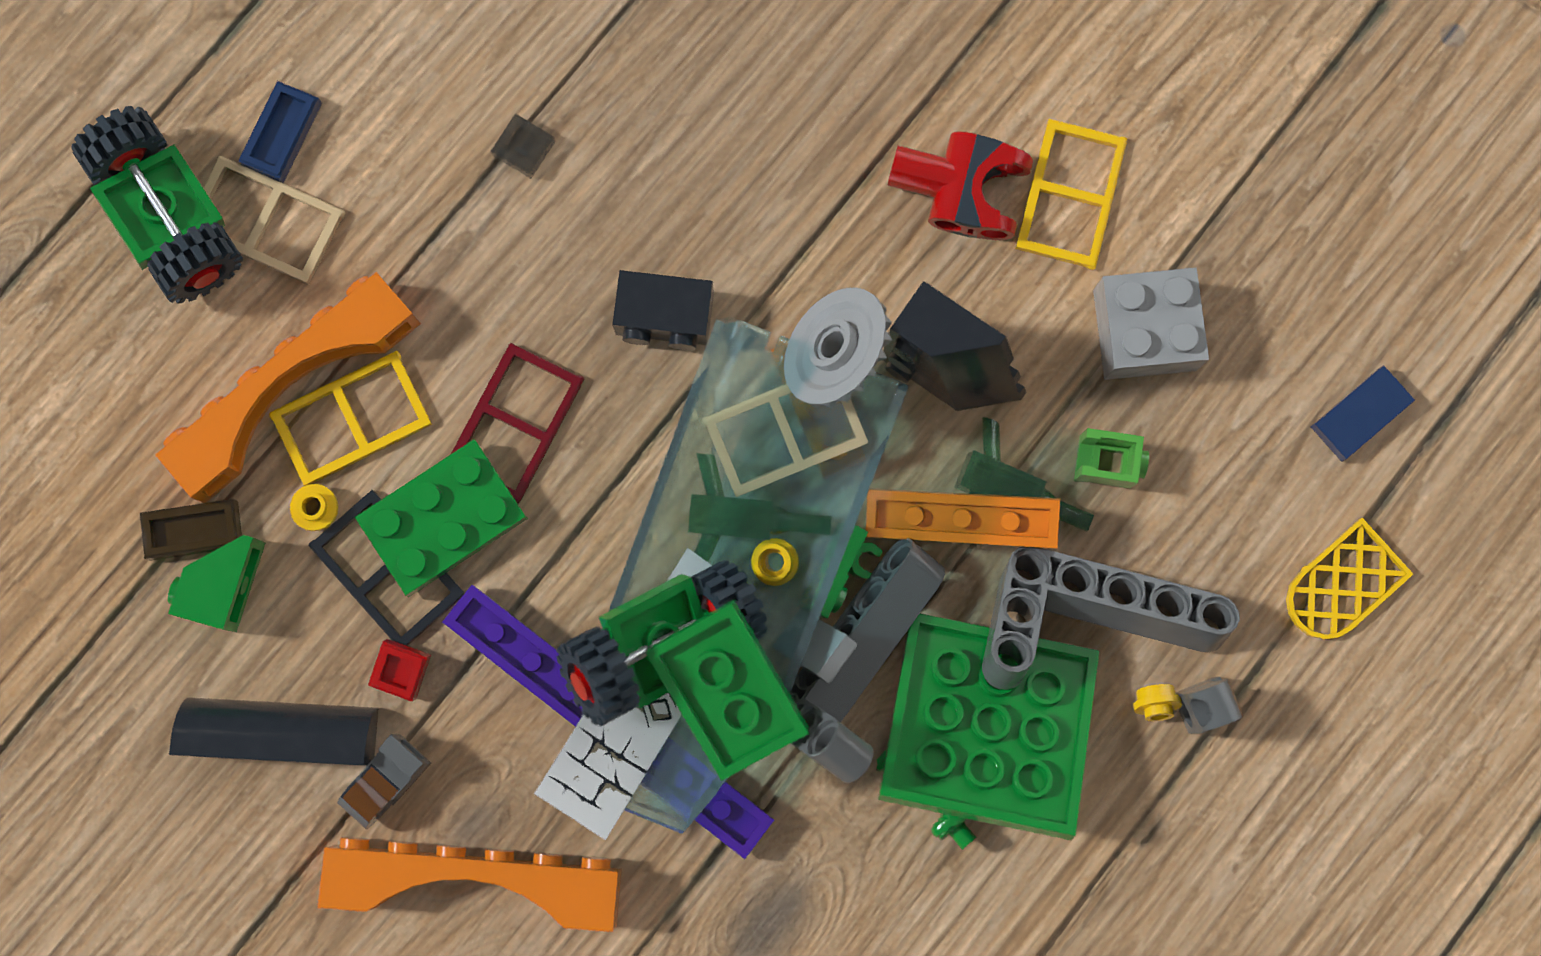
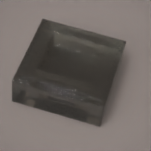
(523, 146)

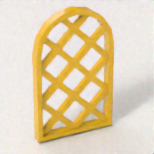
(1383, 549)

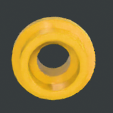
(326, 514)
(761, 565)
(1157, 702)

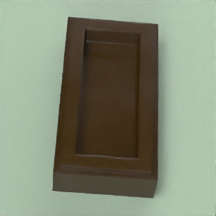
(189, 529)

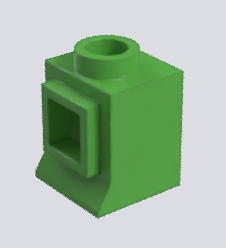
(1133, 459)

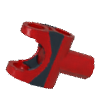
(958, 182)

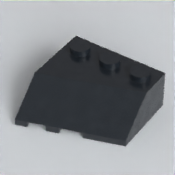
(951, 353)

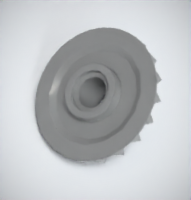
(836, 347)

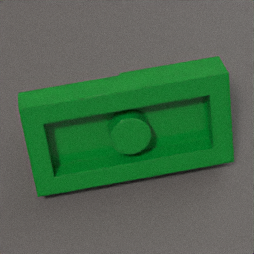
(850, 564)

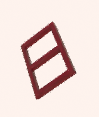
(546, 438)

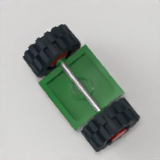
(156, 204)
(610, 666)

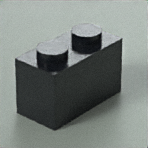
(663, 309)

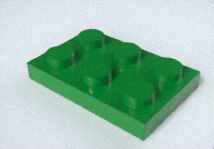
(441, 518)
(727, 690)

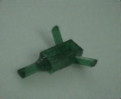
(990, 476)
(741, 517)

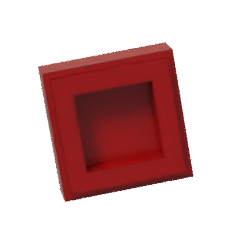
(399, 670)

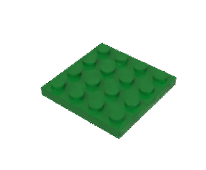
(987, 749)

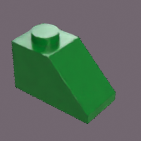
(217, 585)

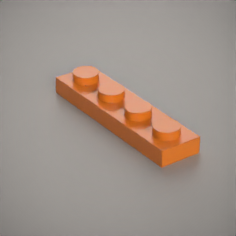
(963, 518)

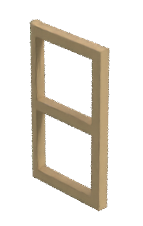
(279, 190)
(798, 462)

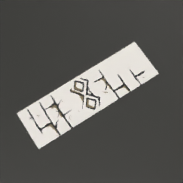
(607, 762)

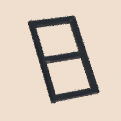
(360, 593)

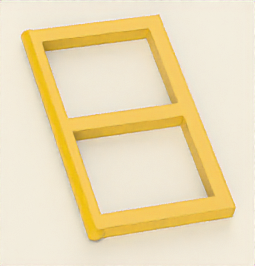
(1039, 185)
(365, 448)

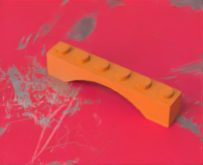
(215, 445)
(571, 894)

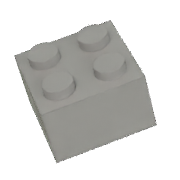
(1150, 323)

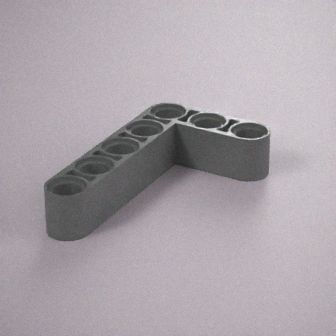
(1096, 606)
(877, 623)

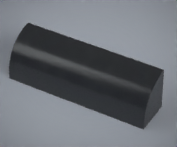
(275, 731)

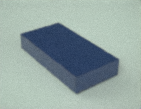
(280, 131)
(1362, 413)

